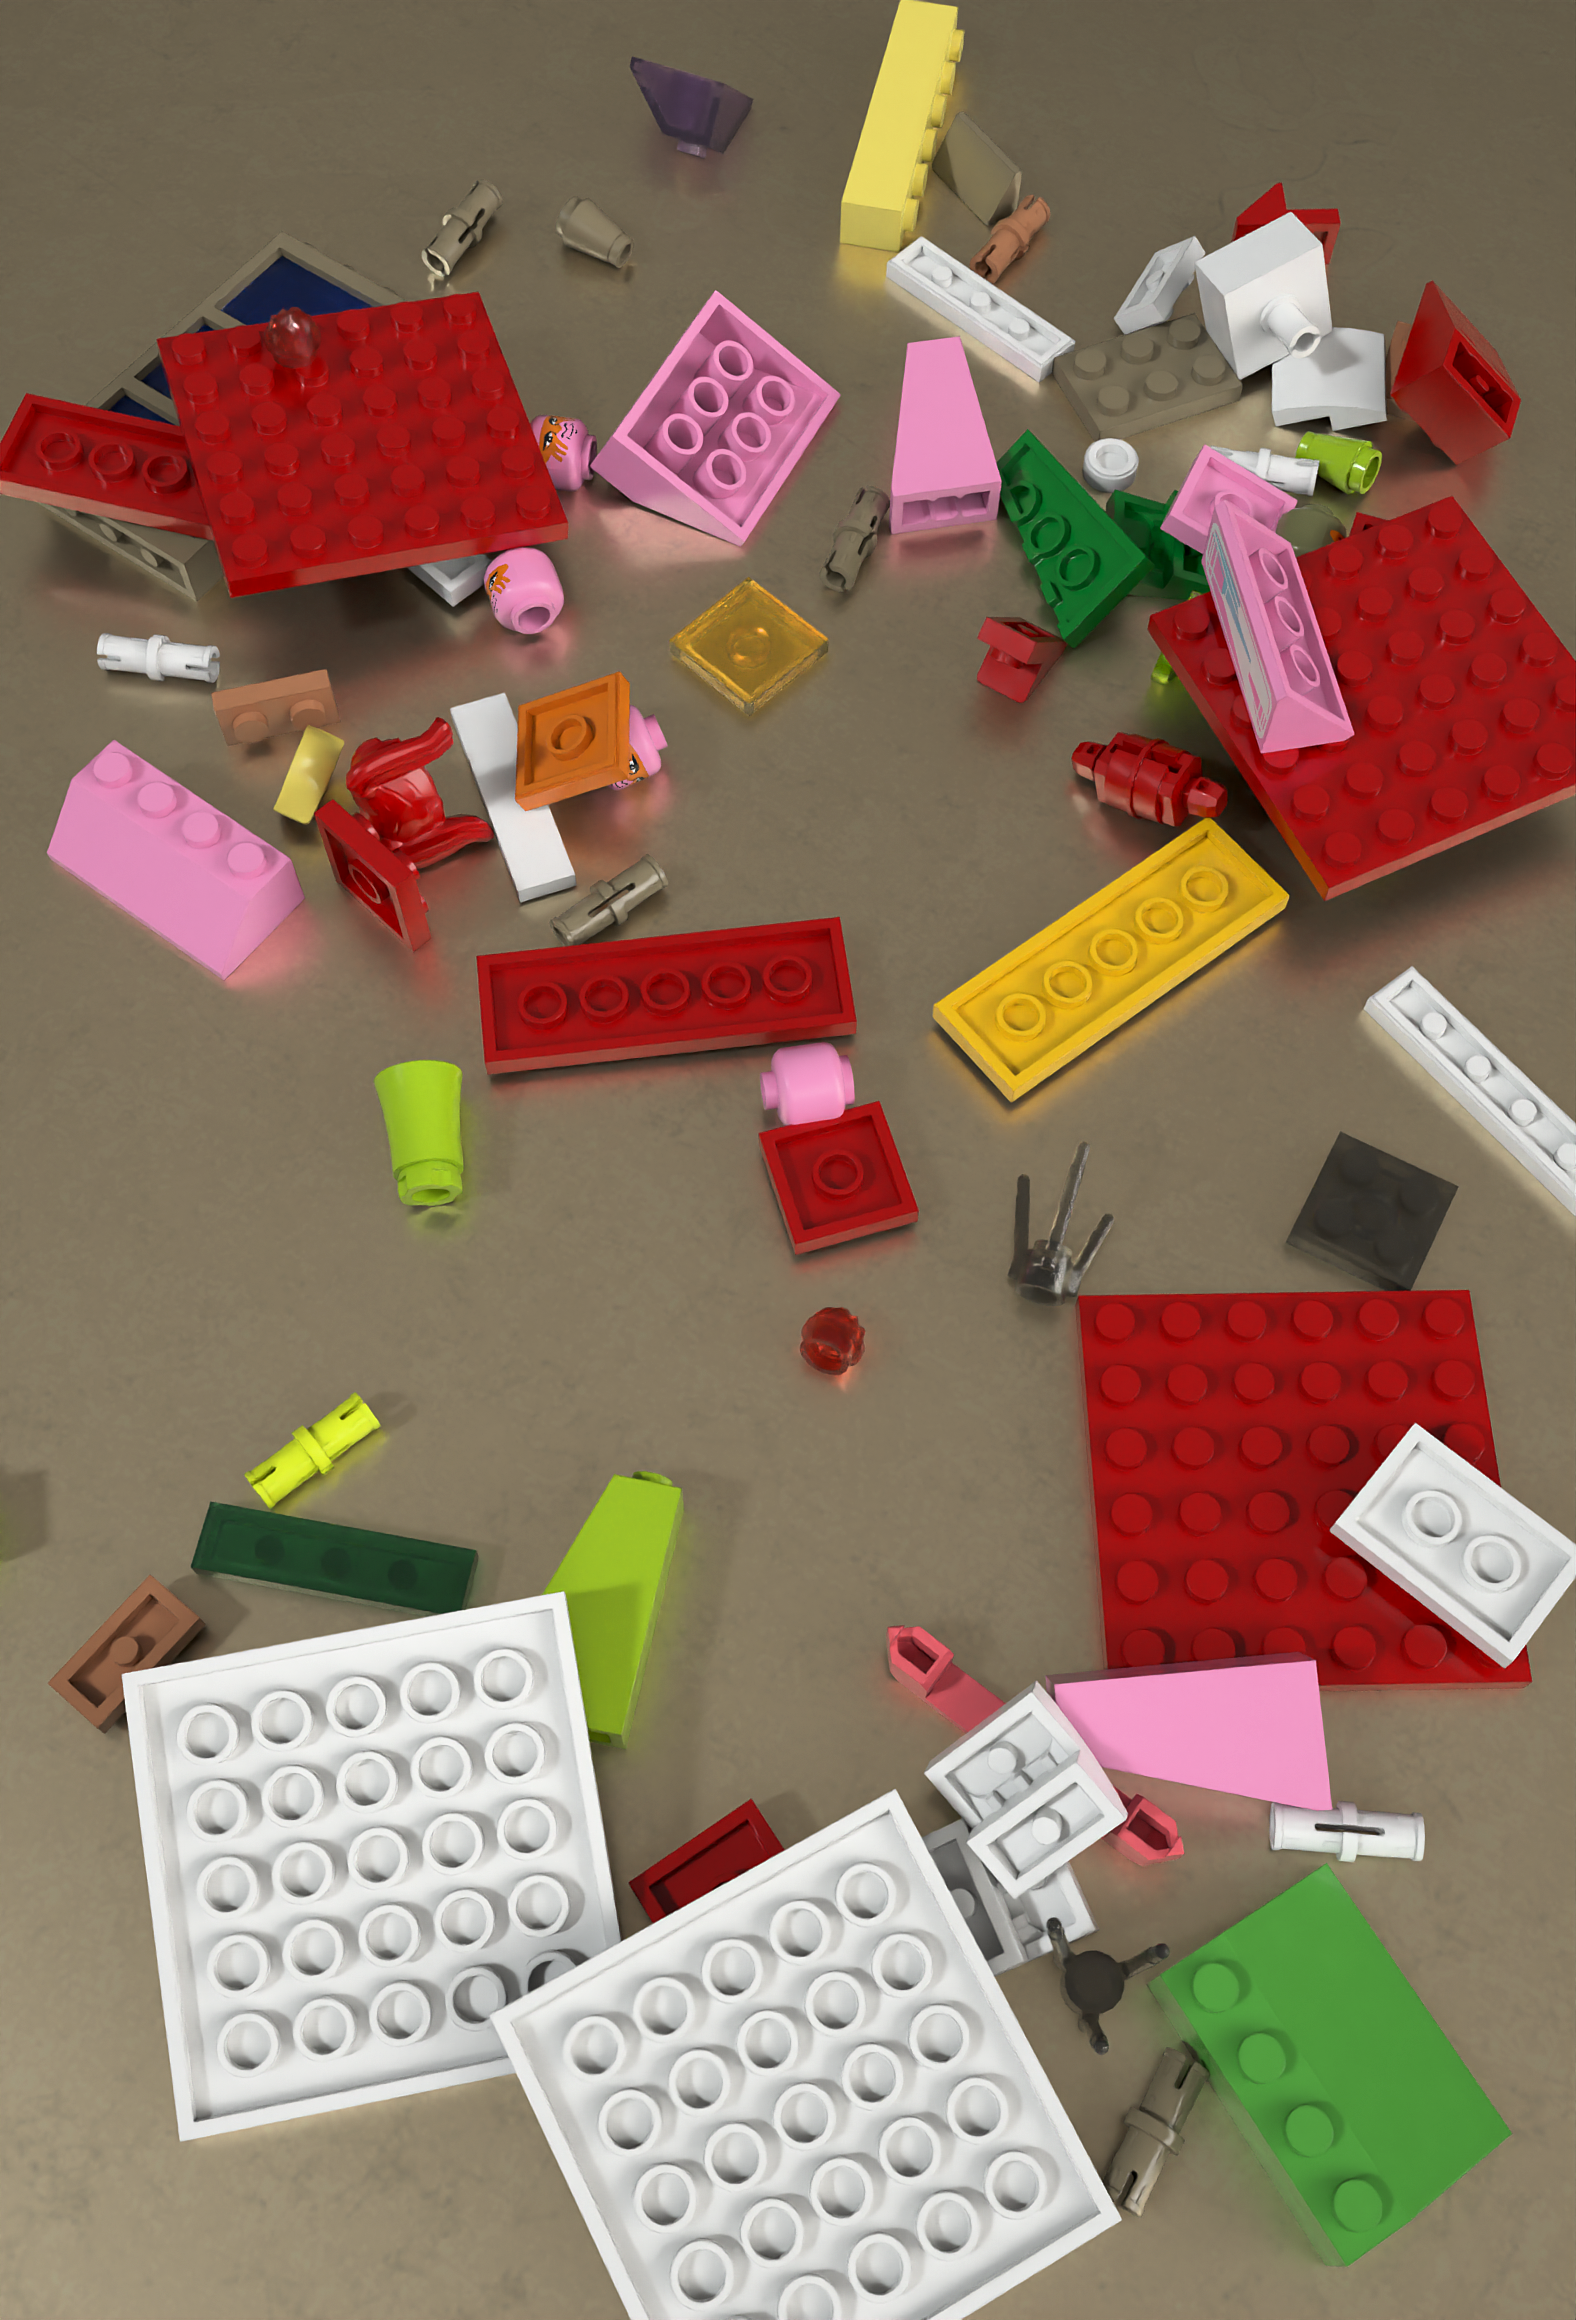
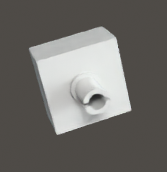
(1266, 295)

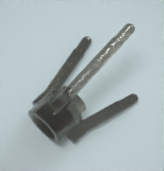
(1046, 1271)
(1095, 1981)

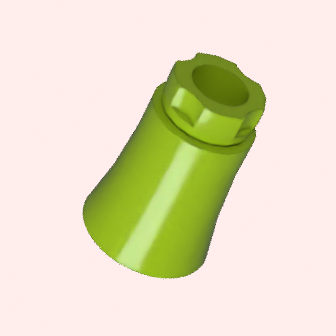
(423, 1129)

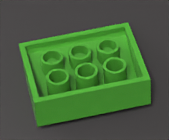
(1330, 2066)

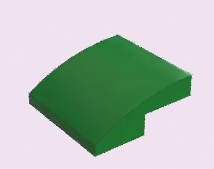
(1177, 564)

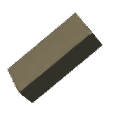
(978, 171)

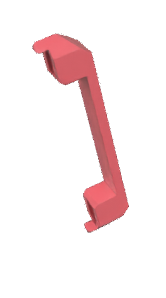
(928, 1672)

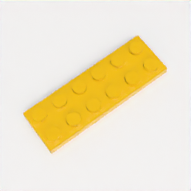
(1109, 958)

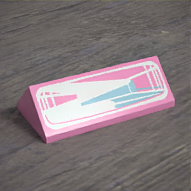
(1272, 634)

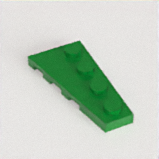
(1069, 539)

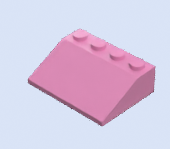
(717, 425)

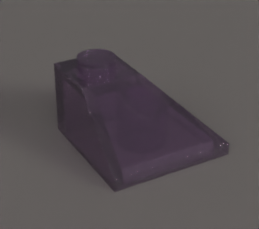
(691, 107)

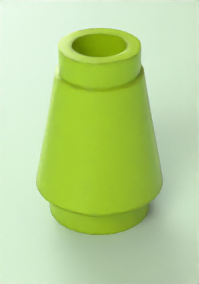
(1343, 461)

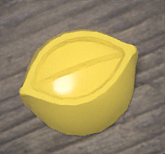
(309, 775)

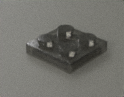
(1372, 1215)

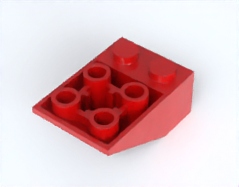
(1454, 381)

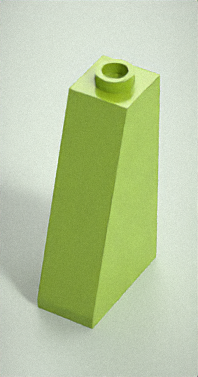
(615, 1594)

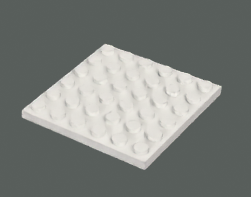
(364, 1856)
(806, 2098)

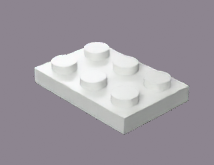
(1459, 1545)

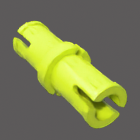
(312, 1450)

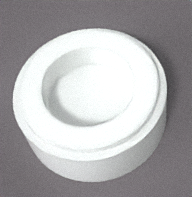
(1110, 465)

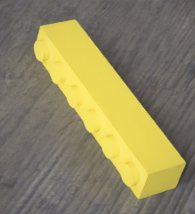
(900, 125)

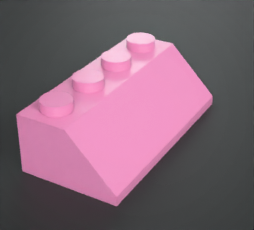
(172, 860)

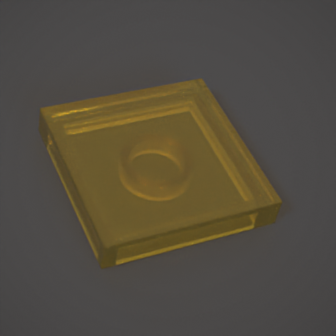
(748, 646)

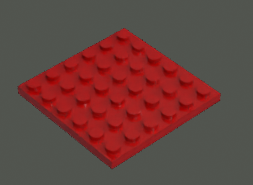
(371, 456)
(1448, 690)
(1232, 1448)

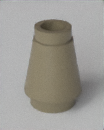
(593, 232)

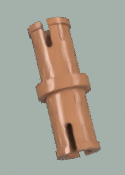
(1010, 238)

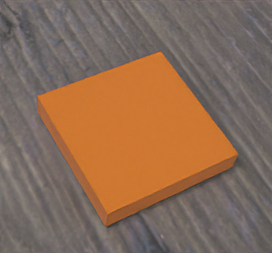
(573, 741)

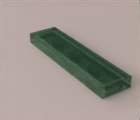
(334, 1561)

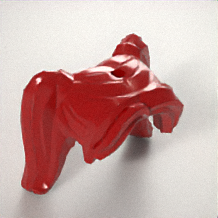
(402, 800)

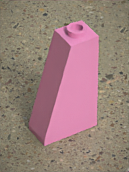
(942, 449)
(1208, 1724)

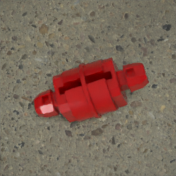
(1149, 779)

